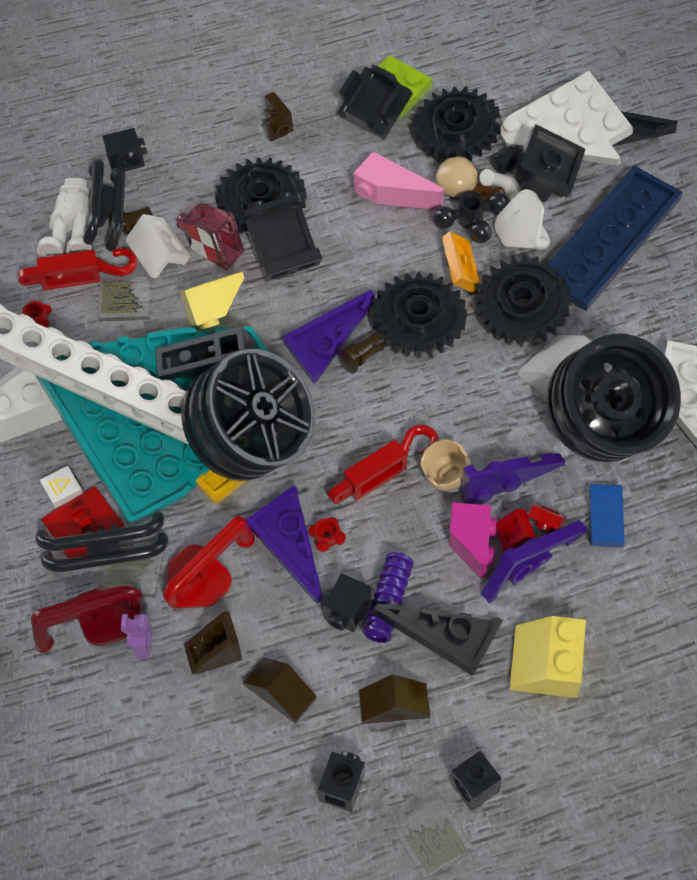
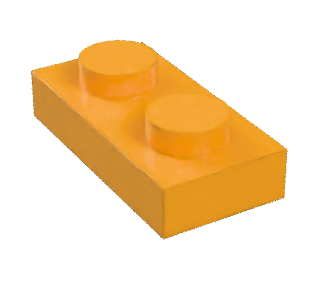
(461, 262)

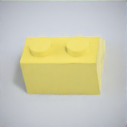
(210, 300)
(548, 656)

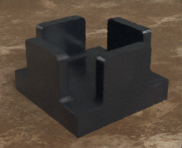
(373, 100)
(548, 163)

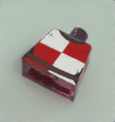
(212, 234)

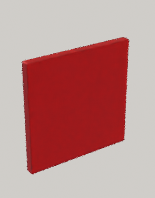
(80, 513)

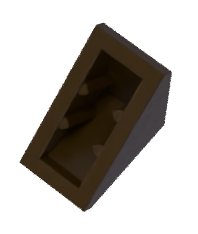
(213, 645)
(281, 688)
(394, 700)

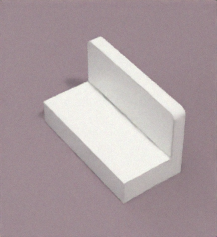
(156, 244)

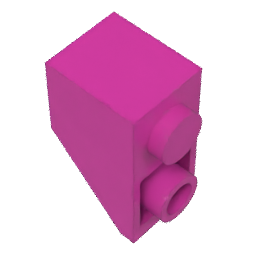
(470, 535)

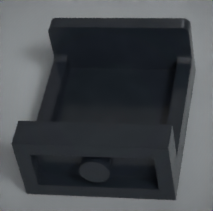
(280, 236)

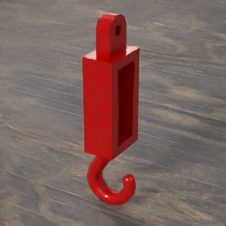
(74, 269)
(379, 466)

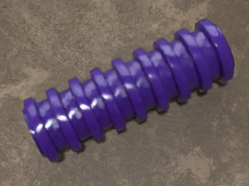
(390, 590)

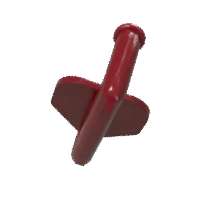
(97, 614)

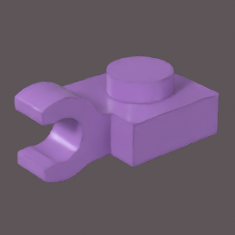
(138, 634)

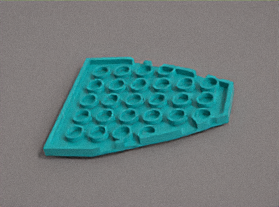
(133, 461)

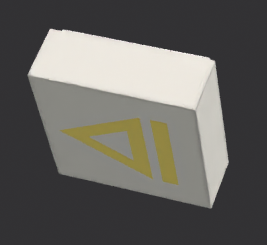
(61, 487)

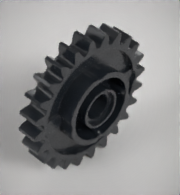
(457, 124)
(256, 183)
(440, 320)
(528, 320)

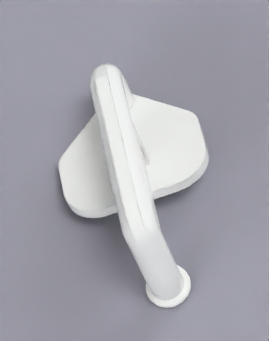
(521, 220)

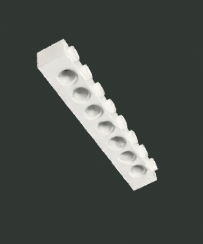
(94, 386)

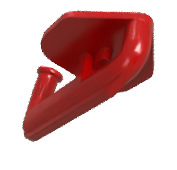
(195, 573)

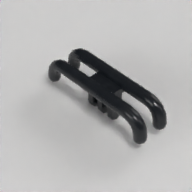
(102, 201)
(102, 546)

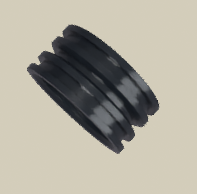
(657, 398)
(262, 408)

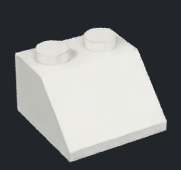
(542, 365)

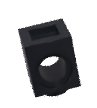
(125, 149)
(347, 603)
(475, 780)
(338, 794)

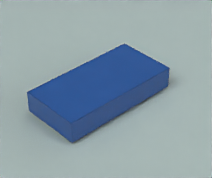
(606, 515)

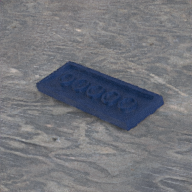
(613, 234)

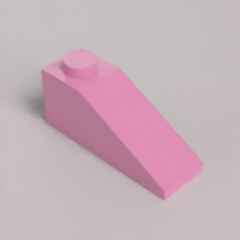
(395, 185)

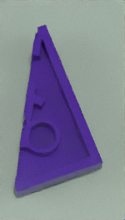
(284, 533)

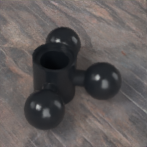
(471, 214)

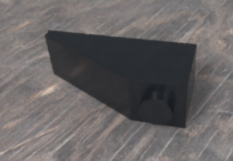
(197, 355)

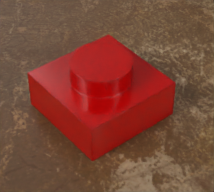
(546, 517)
(514, 529)

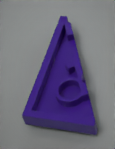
(318, 340)
(504, 476)
(519, 562)

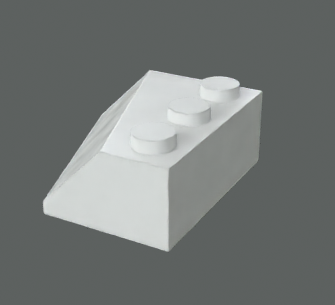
(23, 404)

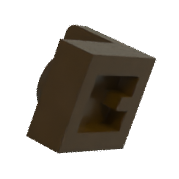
(278, 117)

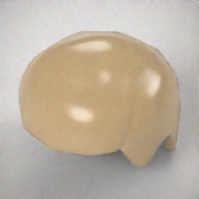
(457, 176)
(444, 464)

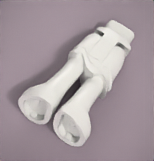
(69, 213)

